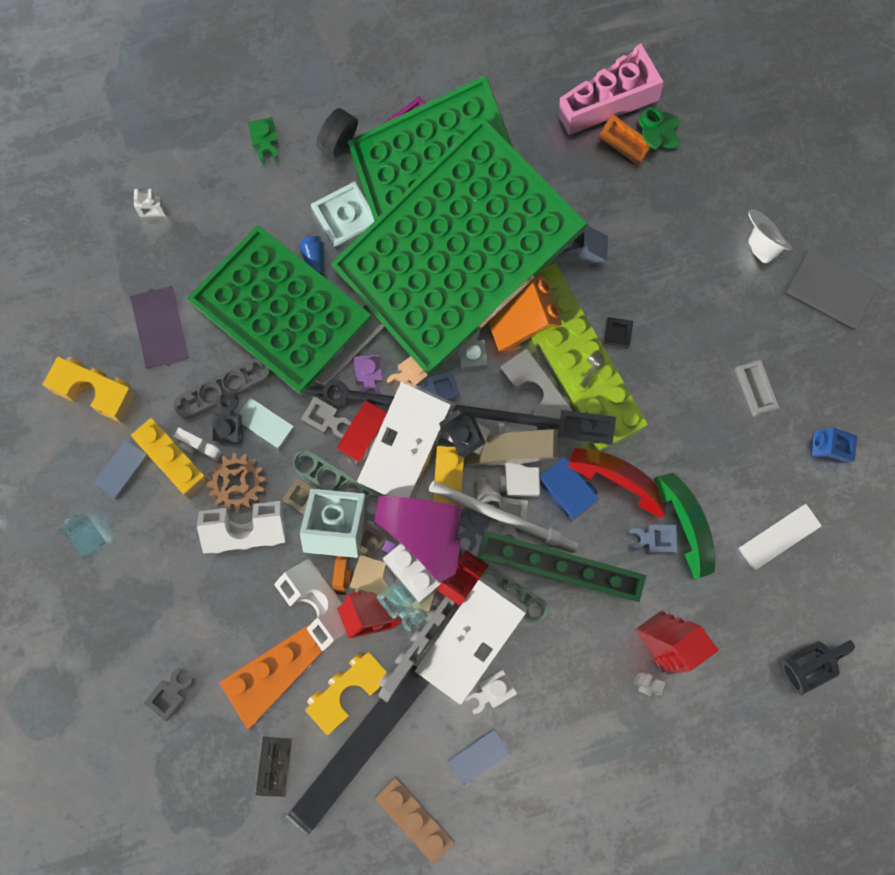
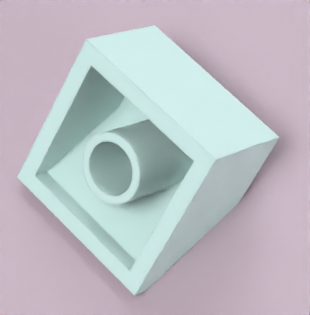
(333, 523)

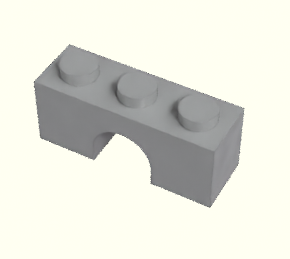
(526, 371)

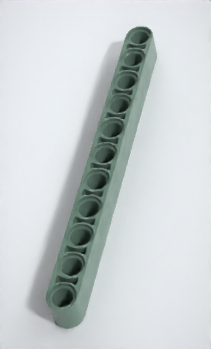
(345, 482)

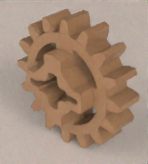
(230, 490)

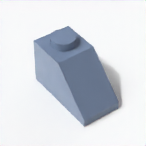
(586, 249)

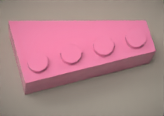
(615, 90)

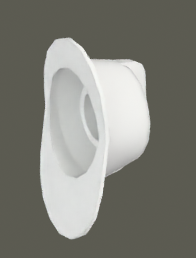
(766, 238)

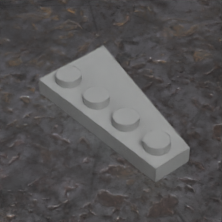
(358, 344)
(420, 640)

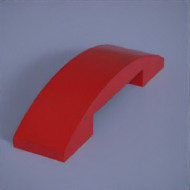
(623, 473)

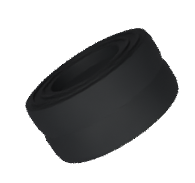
(336, 132)

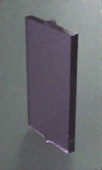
(159, 327)

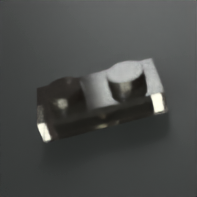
(273, 766)

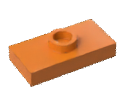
(624, 139)

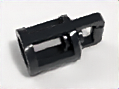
(825, 659)

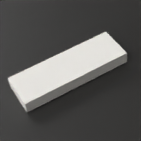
(780, 537)

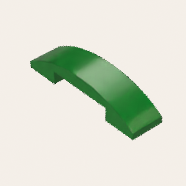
(693, 521)

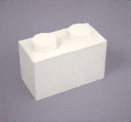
(411, 573)

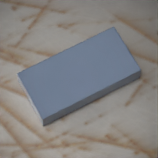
(121, 469)
(479, 757)

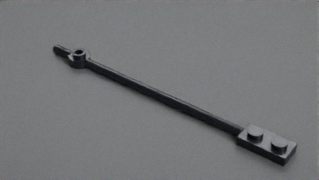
(570, 425)

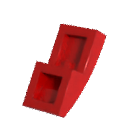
(362, 431)
(467, 574)

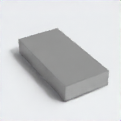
(757, 387)

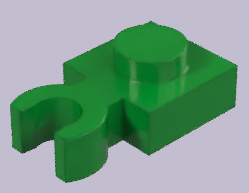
(263, 137)

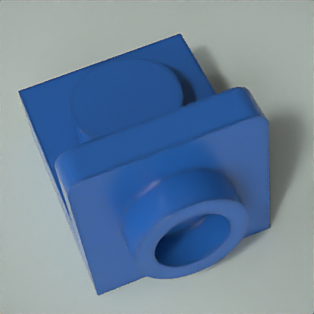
(835, 444)

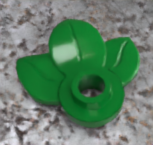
(659, 128)

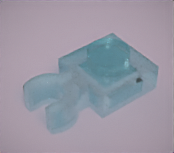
(399, 601)

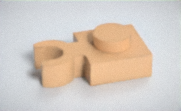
(410, 373)

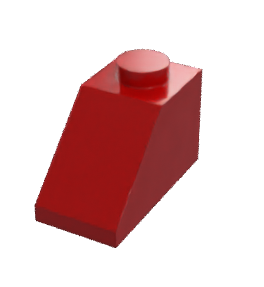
(365, 615)

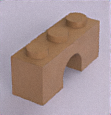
(415, 820)

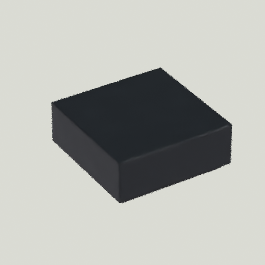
(618, 332)

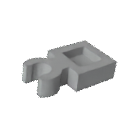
(322, 415)
(649, 685)

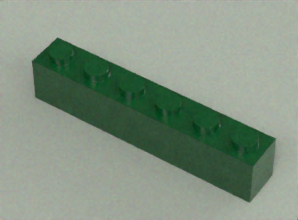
(561, 566)

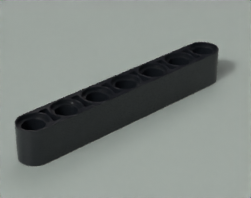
(355, 753)

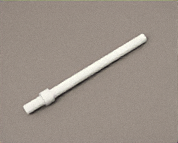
(550, 536)

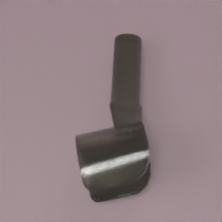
(597, 360)

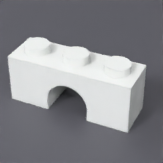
(519, 481)
(221, 534)
(307, 585)

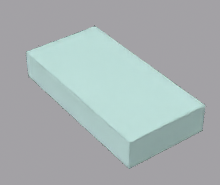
(265, 423)

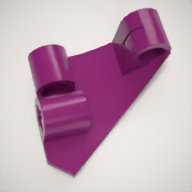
(425, 530)

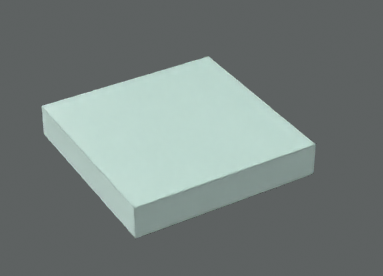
(344, 214)

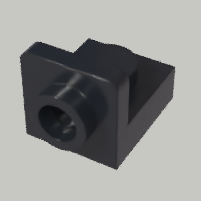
(463, 432)

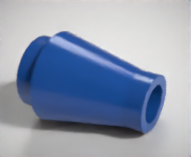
(313, 252)

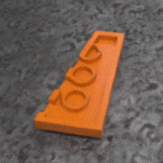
(267, 677)

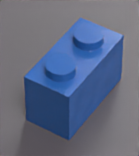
(568, 489)

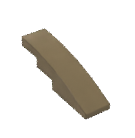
(515, 448)

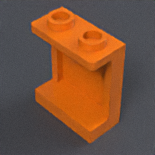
(525, 315)

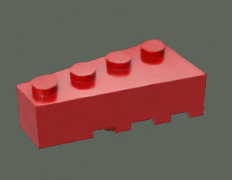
(676, 643)

